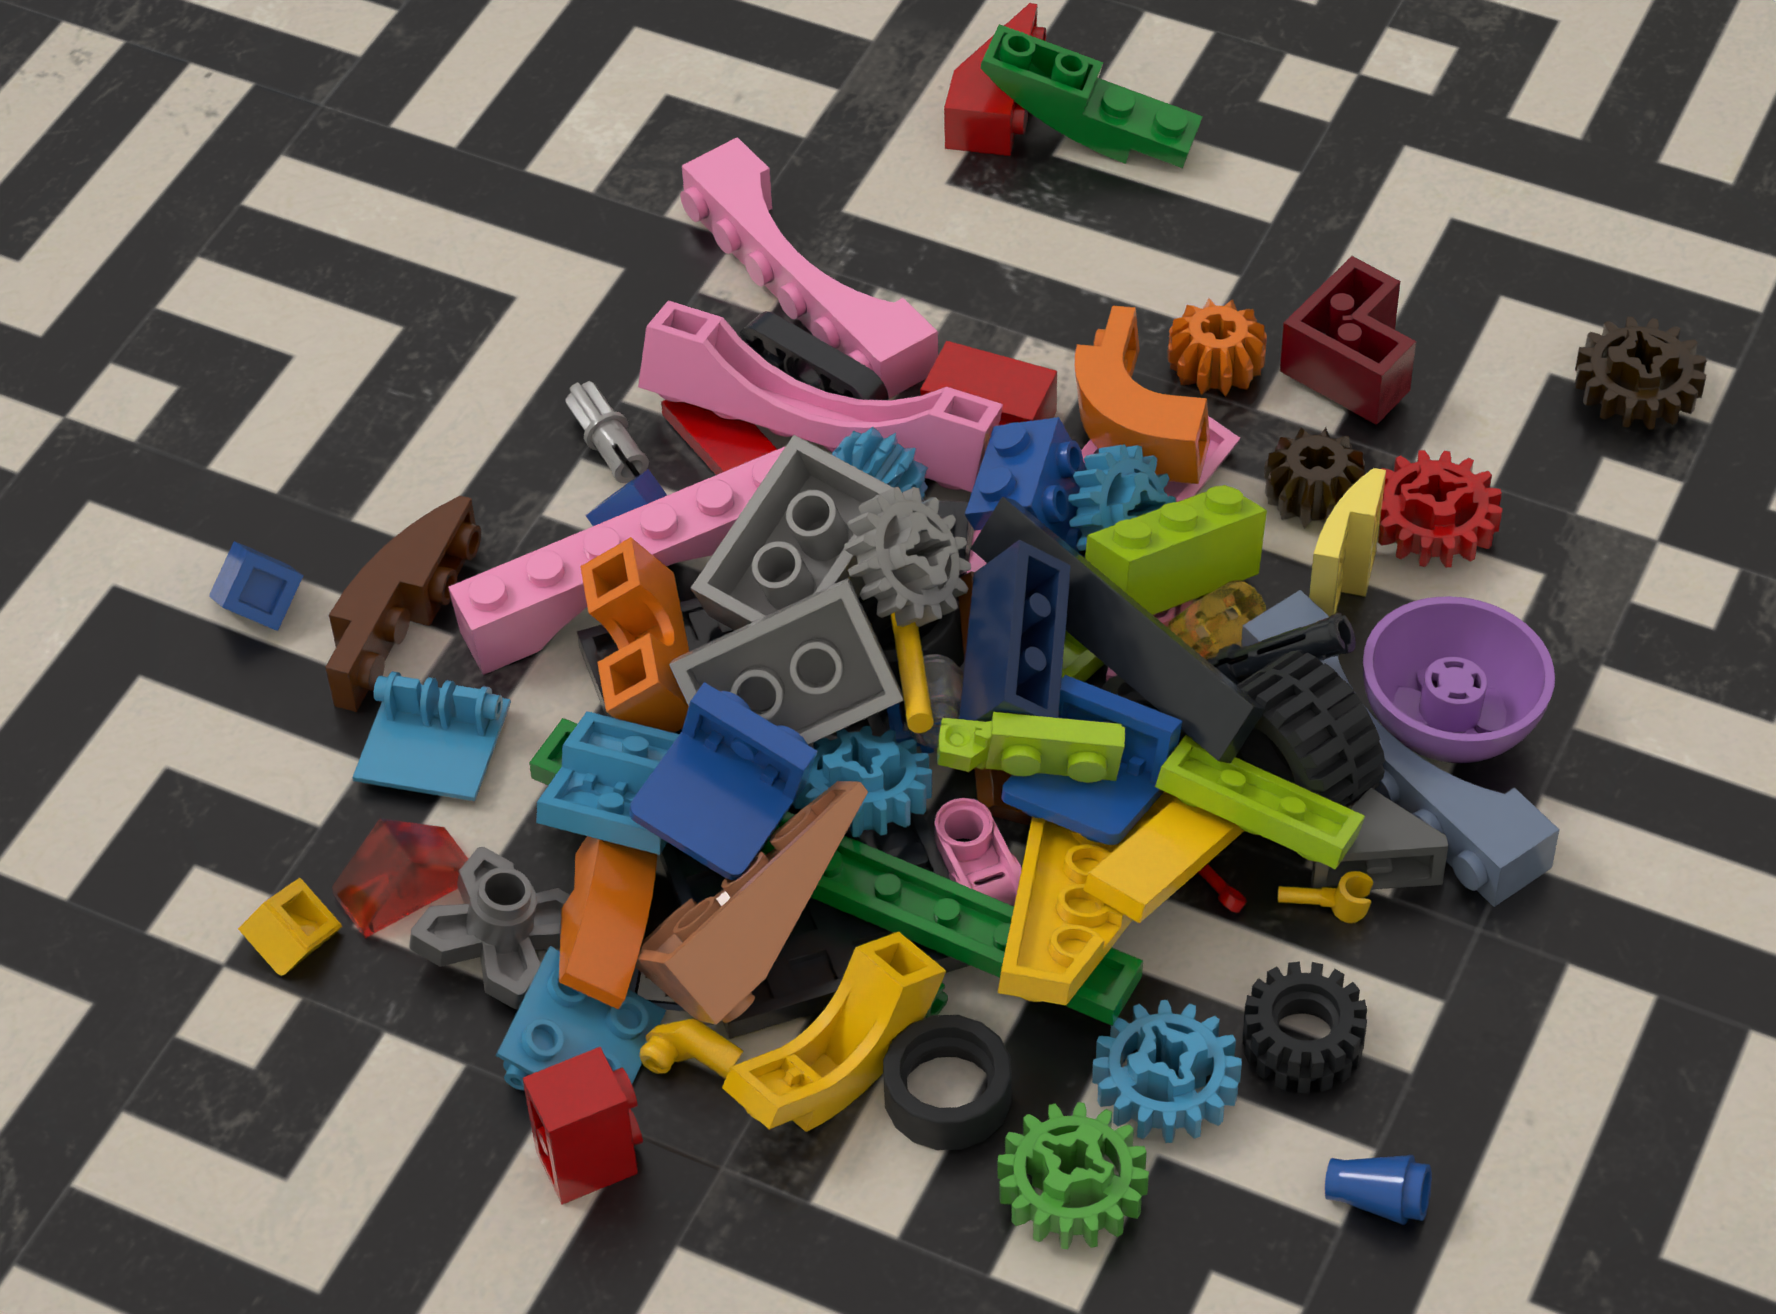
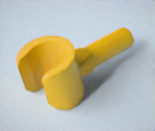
(1345, 901)

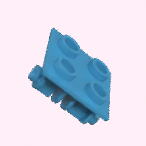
(431, 736)
(564, 1023)

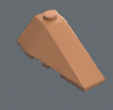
(725, 946)

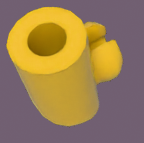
(686, 1041)

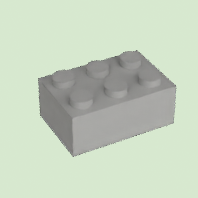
(787, 537)
(800, 666)

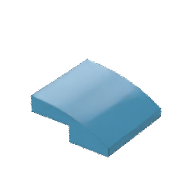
(599, 777)

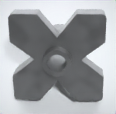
(498, 922)

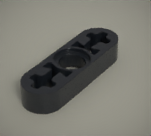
(811, 359)

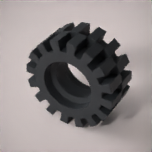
(1297, 1058)

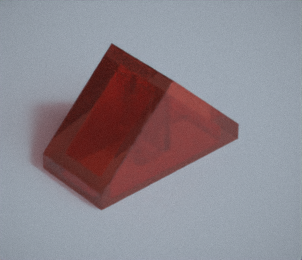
(397, 873)

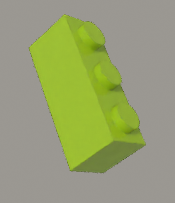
(1182, 548)

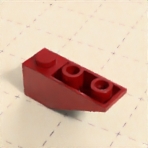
(976, 110)

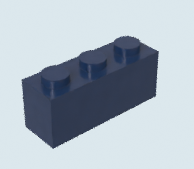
(1016, 635)

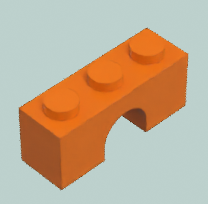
(643, 614)

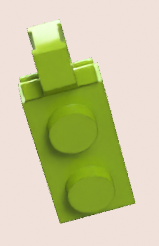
(1033, 745)

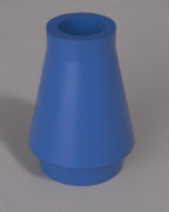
(1381, 1185)

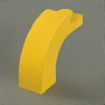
(844, 1048)

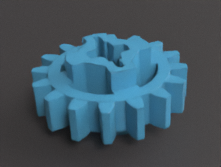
(1116, 488)
(890, 771)
(1166, 1070)

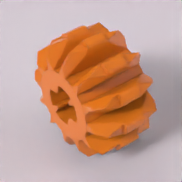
(1217, 347)

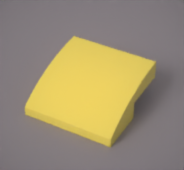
(1348, 543)

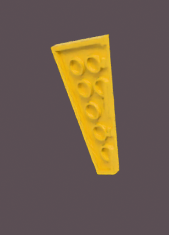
(1055, 925)

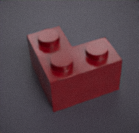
(1348, 342)

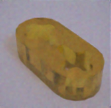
(1212, 615)

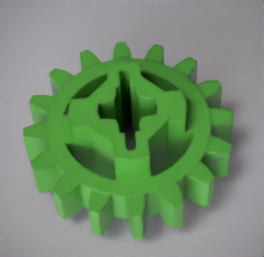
(1076, 1181)

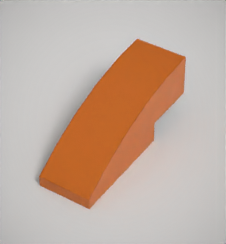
(605, 919)

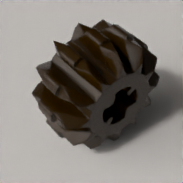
(1311, 475)

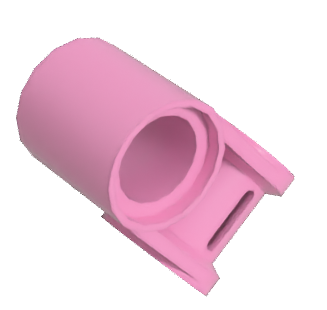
(981, 863)

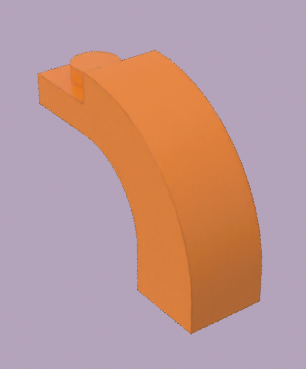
(1123, 412)

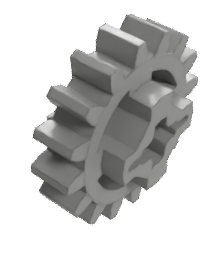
(907, 557)

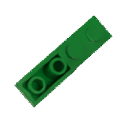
(1072, 99)

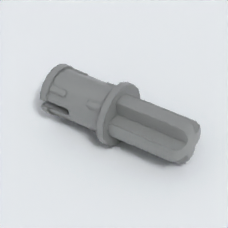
(606, 431)

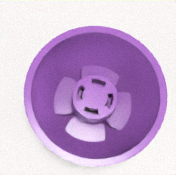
(1457, 678)

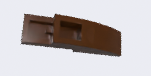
(397, 586)

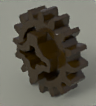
(1640, 372)

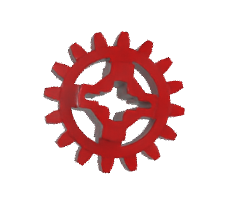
(1438, 509)

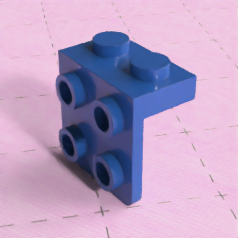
(1035, 468)
(724, 783)
(1104, 808)

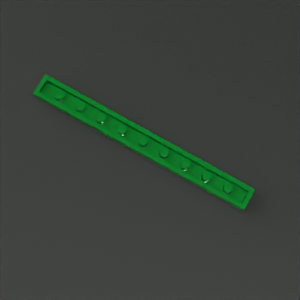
(920, 906)

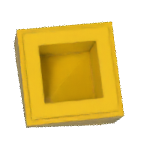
(289, 926)

